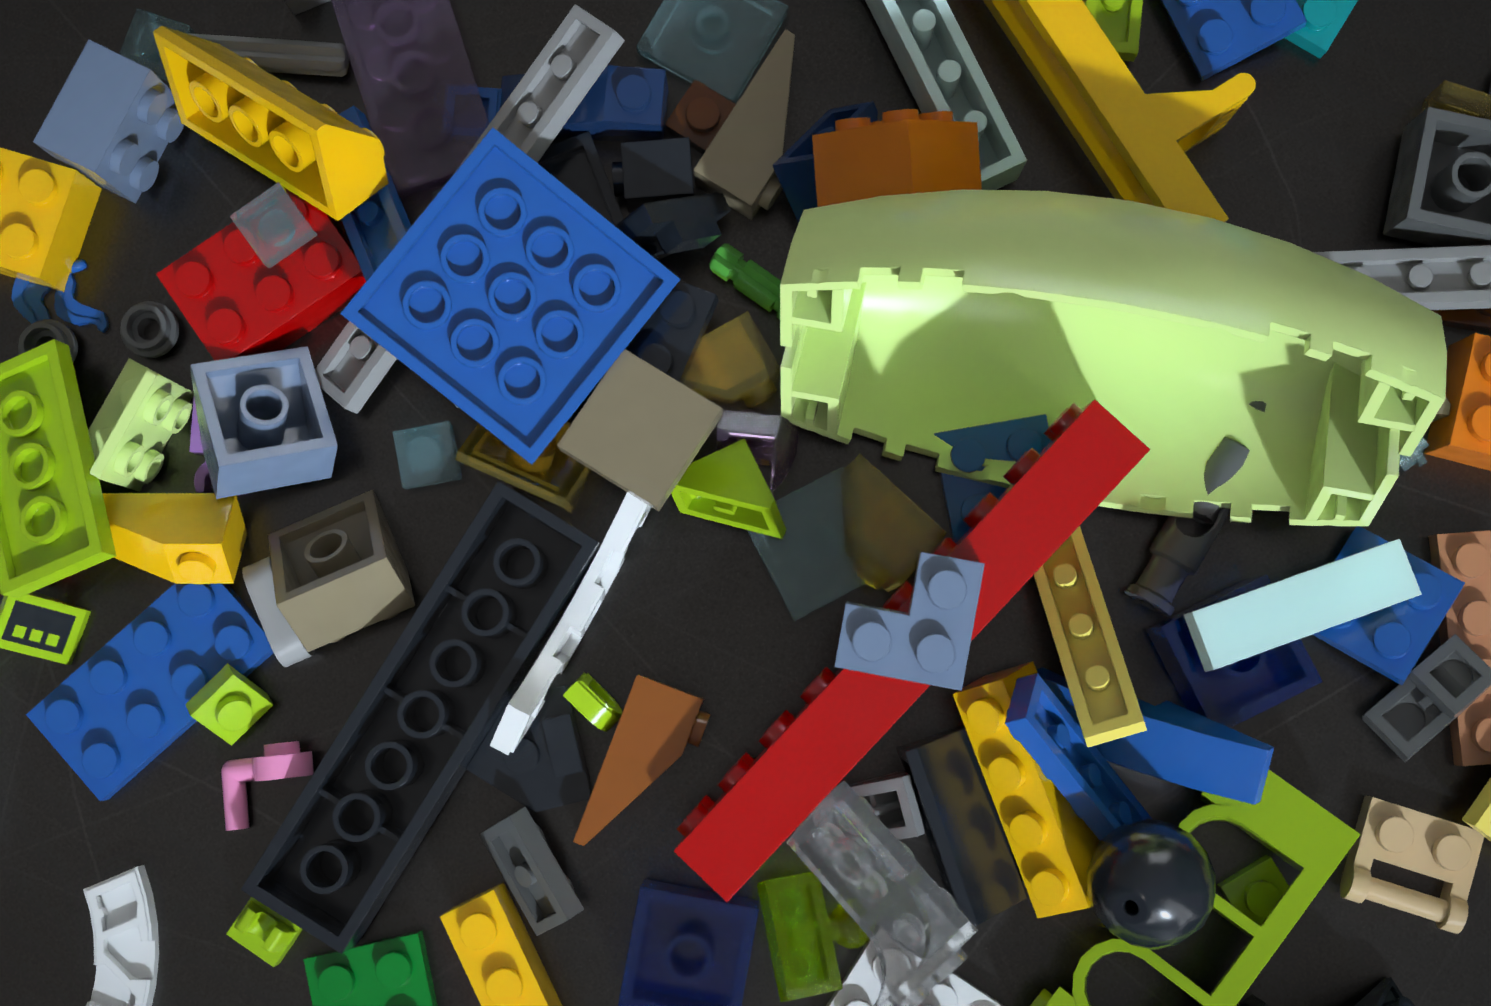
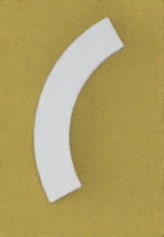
(572, 626)
(124, 939)

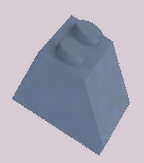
(263, 422)

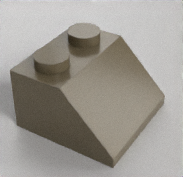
(338, 572)

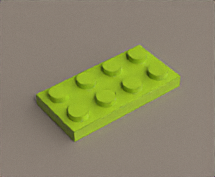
(48, 499)

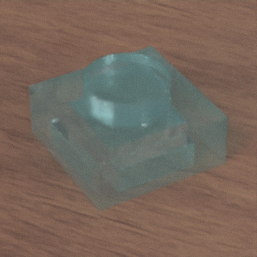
(140, 41)
(273, 225)
(427, 455)

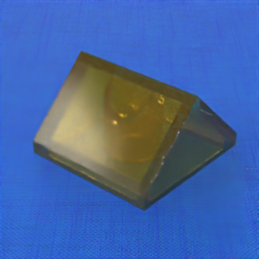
(551, 478)

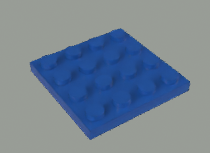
(510, 296)

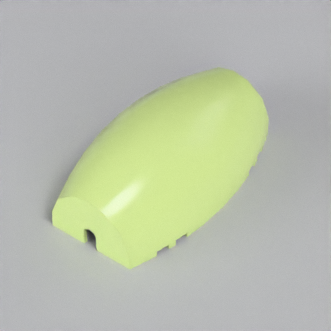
(1029, 301)

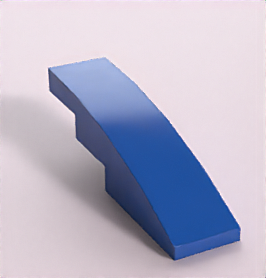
(1184, 748)

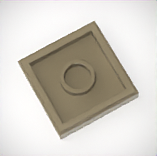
(640, 429)

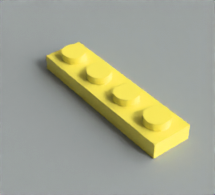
(1088, 645)

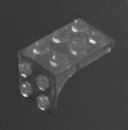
(886, 894)

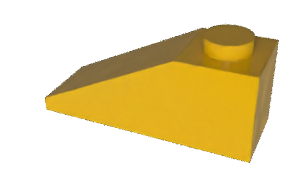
(178, 535)

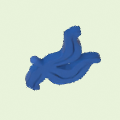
(29, 302)

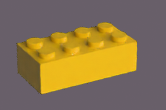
(42, 218)

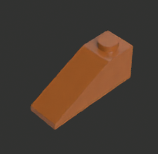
(647, 741)

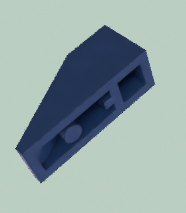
(619, 107)

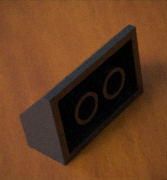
(962, 824)

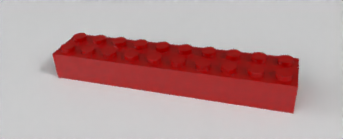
(854, 709)

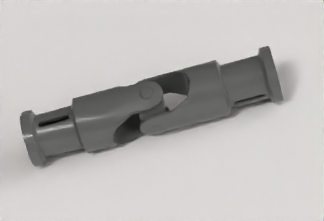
(1181, 555)

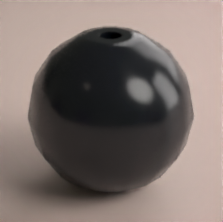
(1151, 884)

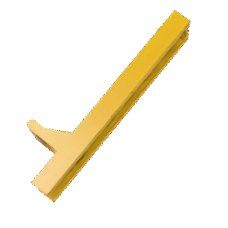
(1127, 135)

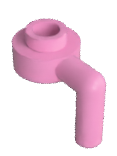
(278, 762)

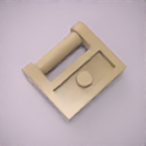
(1419, 845)

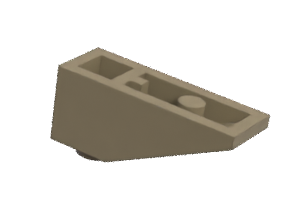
(752, 138)

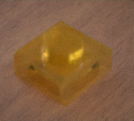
(1459, 99)

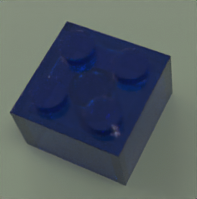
(1237, 689)
(688, 947)

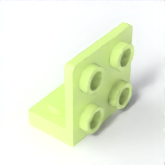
(137, 425)

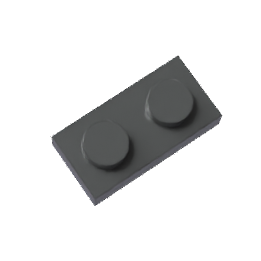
(531, 871)

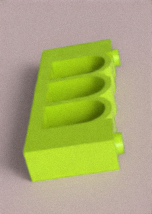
(1291, 829)

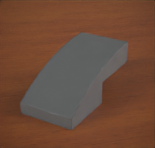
(1429, 698)

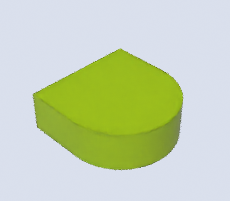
(594, 702)

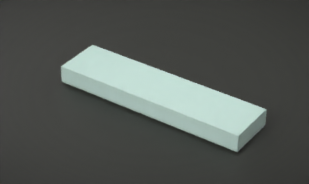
(1302, 605)

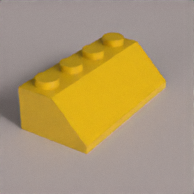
(271, 124)

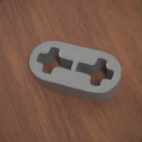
(280, 635)

